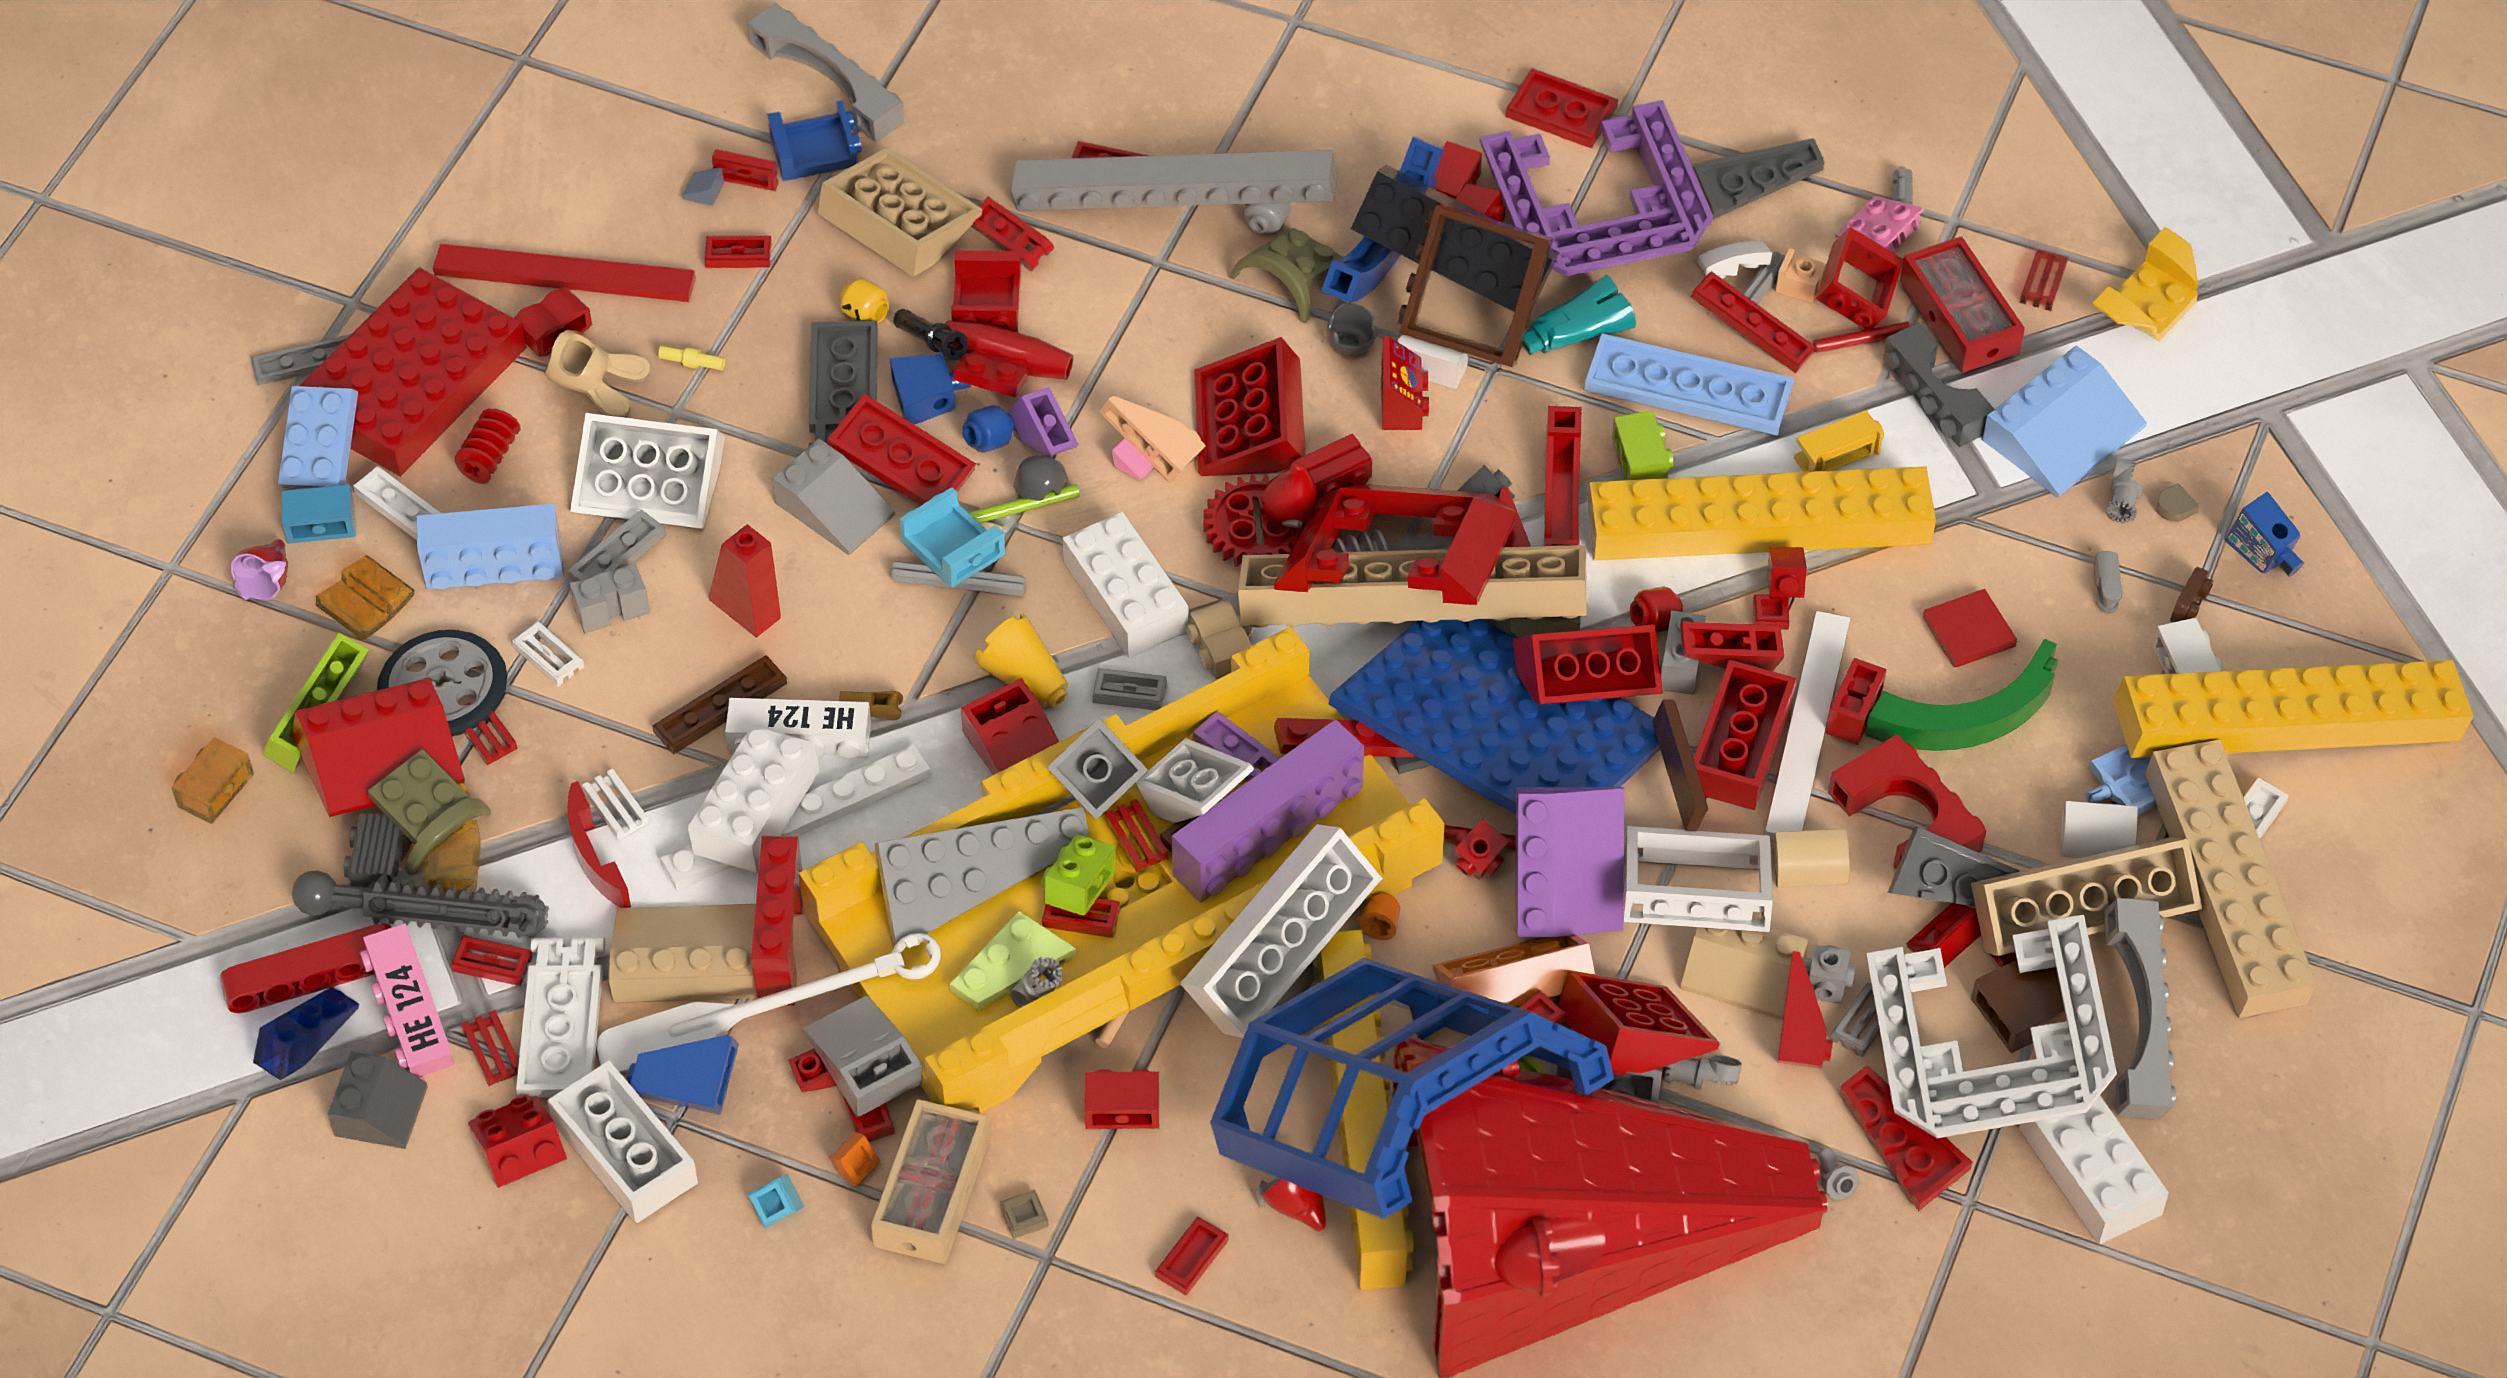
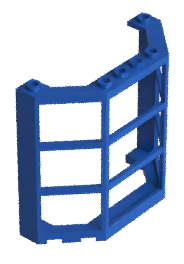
(1433, 1006)

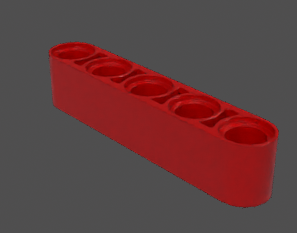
(296, 971)

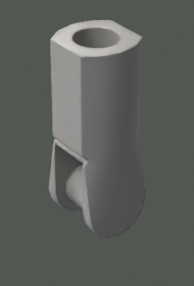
(2107, 581)

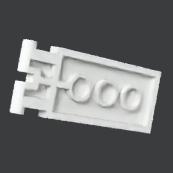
(560, 1015)

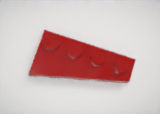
(1916, 1158)

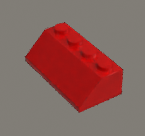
(1589, 664)

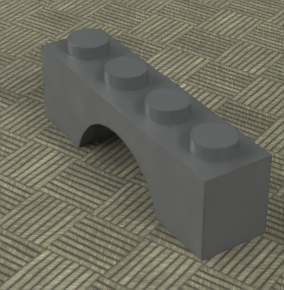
(1958, 411)

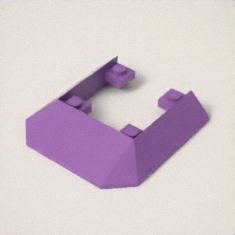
(1668, 214)

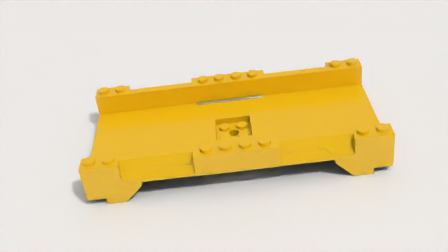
(1161, 928)

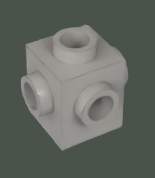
(1829, 972)

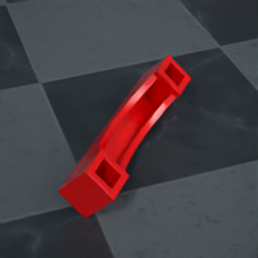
(1562, 476)

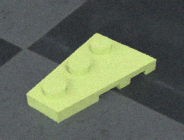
(1007, 960)

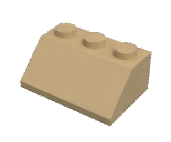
(1742, 967)

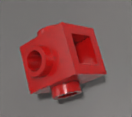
(1481, 838)

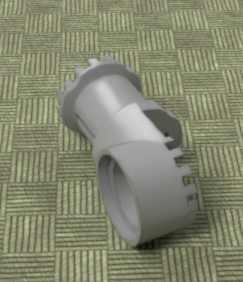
(2125, 492)
(1030, 987)
(1715, 1068)

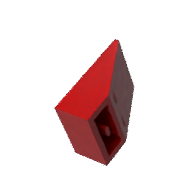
(1007, 726)

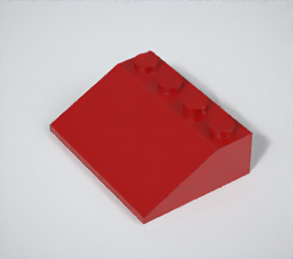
(1250, 411)
(367, 737)
(1635, 1020)

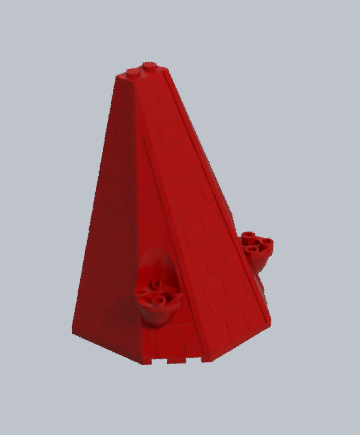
(1587, 1204)

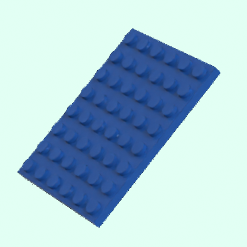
(1460, 706)

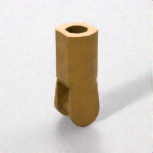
(882, 704)

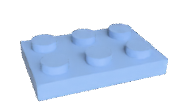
(317, 437)

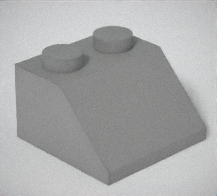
(1097, 768)

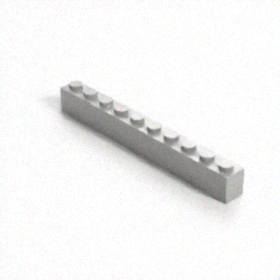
(1175, 180)

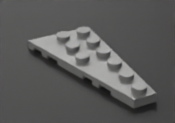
(953, 870)

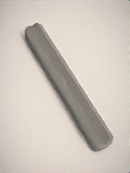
(980, 581)

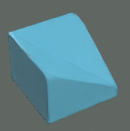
(776, 1200)

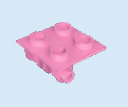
(1885, 222)

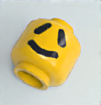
(864, 301)

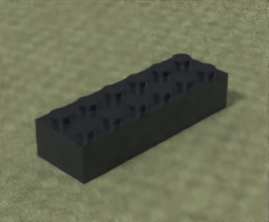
(1468, 255)

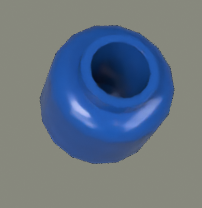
(988, 428)

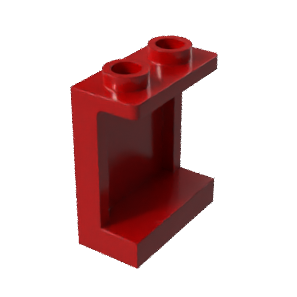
(987, 288)

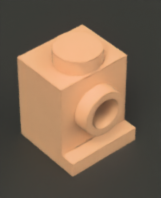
(1799, 276)

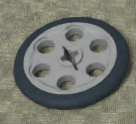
(473, 652)

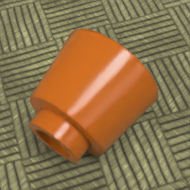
(1380, 917)

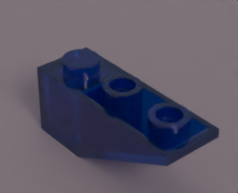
(300, 1033)

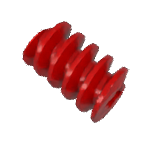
(486, 445)

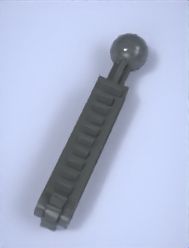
(317, 893)

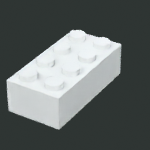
(1125, 584)
(753, 797)
(623, 1141)
(2098, 1170)

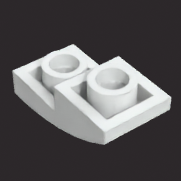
(1726, 259)

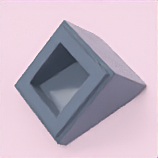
(704, 186)

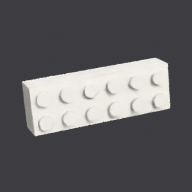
(1281, 930)

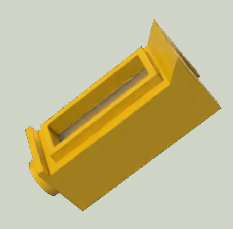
(1839, 443)

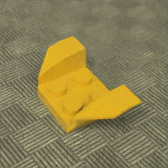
(2158, 290)

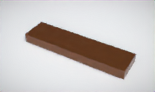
(711, 708)
(1680, 765)

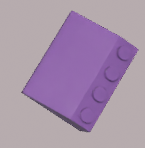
(1569, 860)

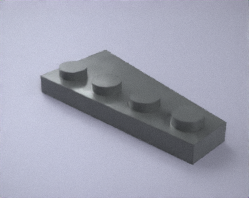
(1752, 175)
(1942, 869)

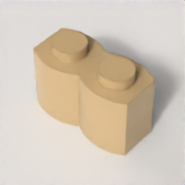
(1218, 636)

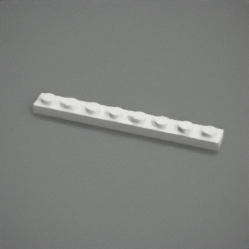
(818, 808)

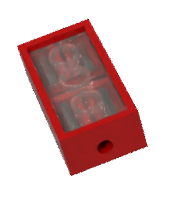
(1962, 304)

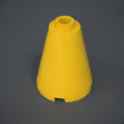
(1019, 653)

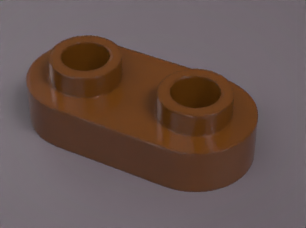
(2197, 587)

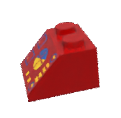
(1402, 387)

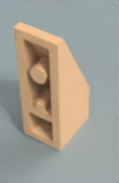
(1157, 437)

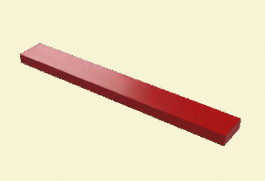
(564, 272)

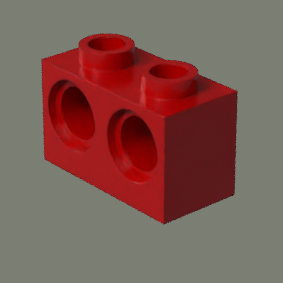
(1855, 701)

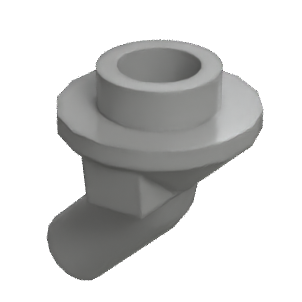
(1838, 1180)

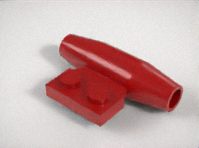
(1004, 358)

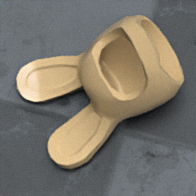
(582, 364)

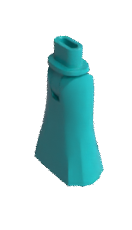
(1583, 317)

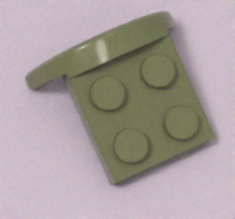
(1295, 261)
(424, 805)

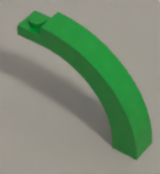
(1969, 723)

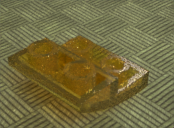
(365, 597)

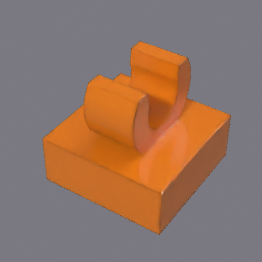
(855, 1159)

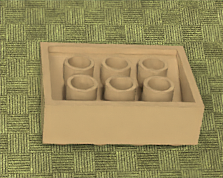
(897, 210)
(682, 953)

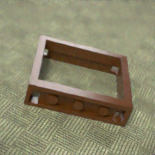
(1418, 283)

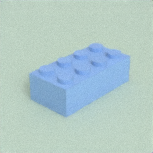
(490, 546)

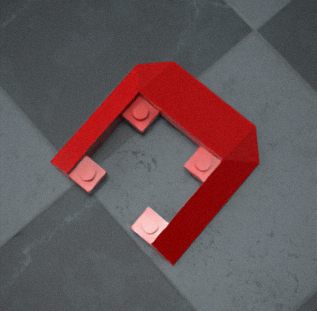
(1474, 519)

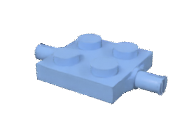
(2122, 780)

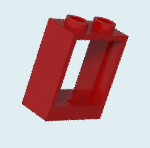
(1882, 266)

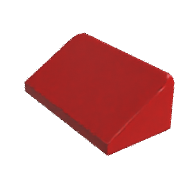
(1950, 931)

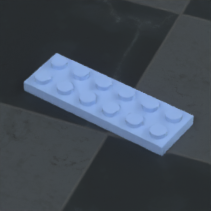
(1689, 384)

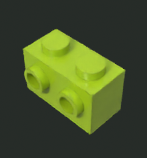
(1641, 446)
(1079, 874)

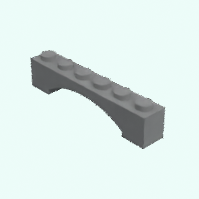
(783, 36)
(2136, 934)

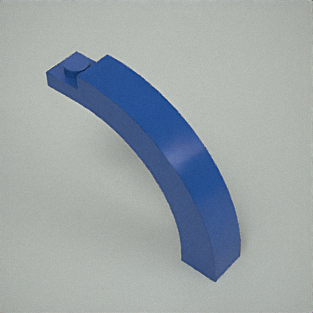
(1369, 261)

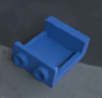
(814, 143)

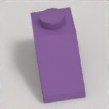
(1042, 423)

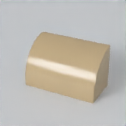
(1811, 858)

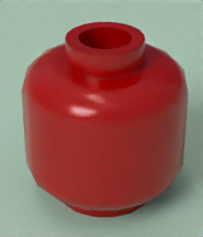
(1655, 607)

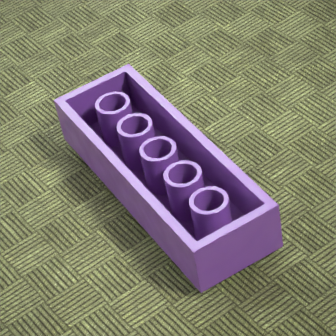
(1268, 811)

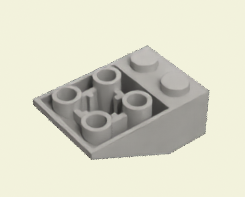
(865, 1055)

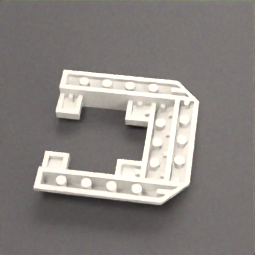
(2071, 1055)

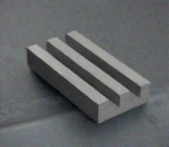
(1128, 694)
(1852, 1040)

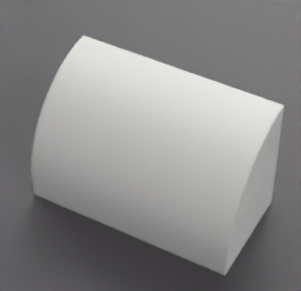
(1442, 363)
(2096, 828)

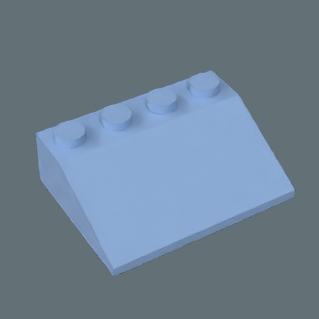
(2063, 422)

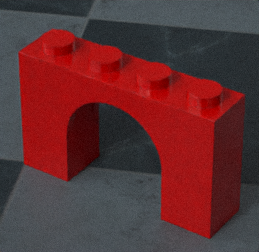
(1898, 771)
(776, 902)

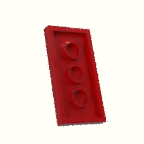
(899, 452)

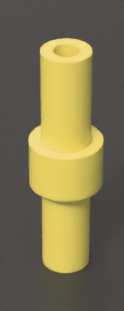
(691, 358)

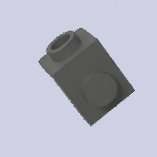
(1487, 482)

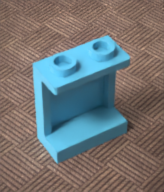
(950, 538)

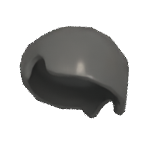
(1351, 329)
(1039, 476)

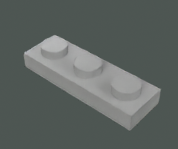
(620, 547)

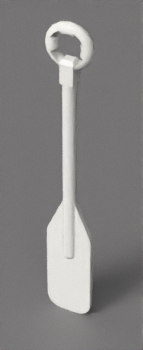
(709, 1020)

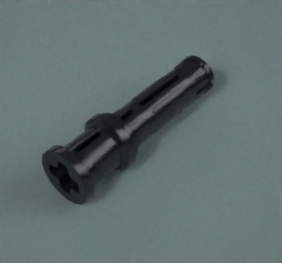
(936, 336)

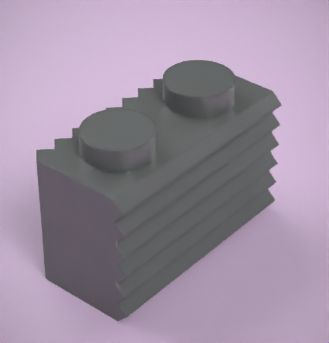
(376, 850)

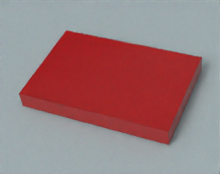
(1561, 108)

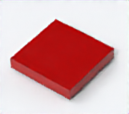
(1969, 628)

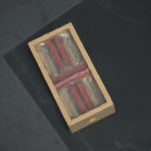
(931, 1181)

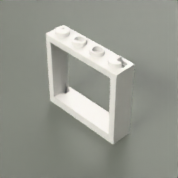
(1696, 905)

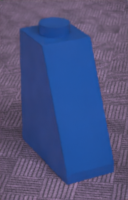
(686, 1074)

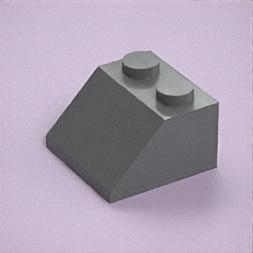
(376, 1101)

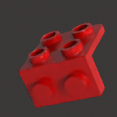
(517, 1139)

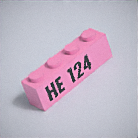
(407, 1000)

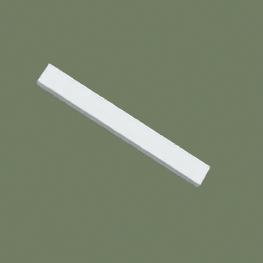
(1808, 724)

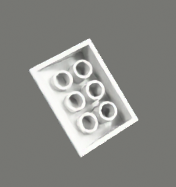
(646, 467)

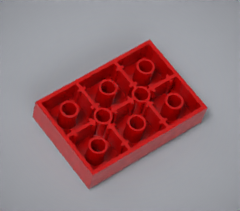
(418, 366)

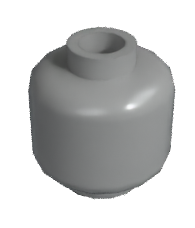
(1266, 217)

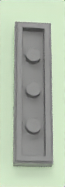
(294, 361)

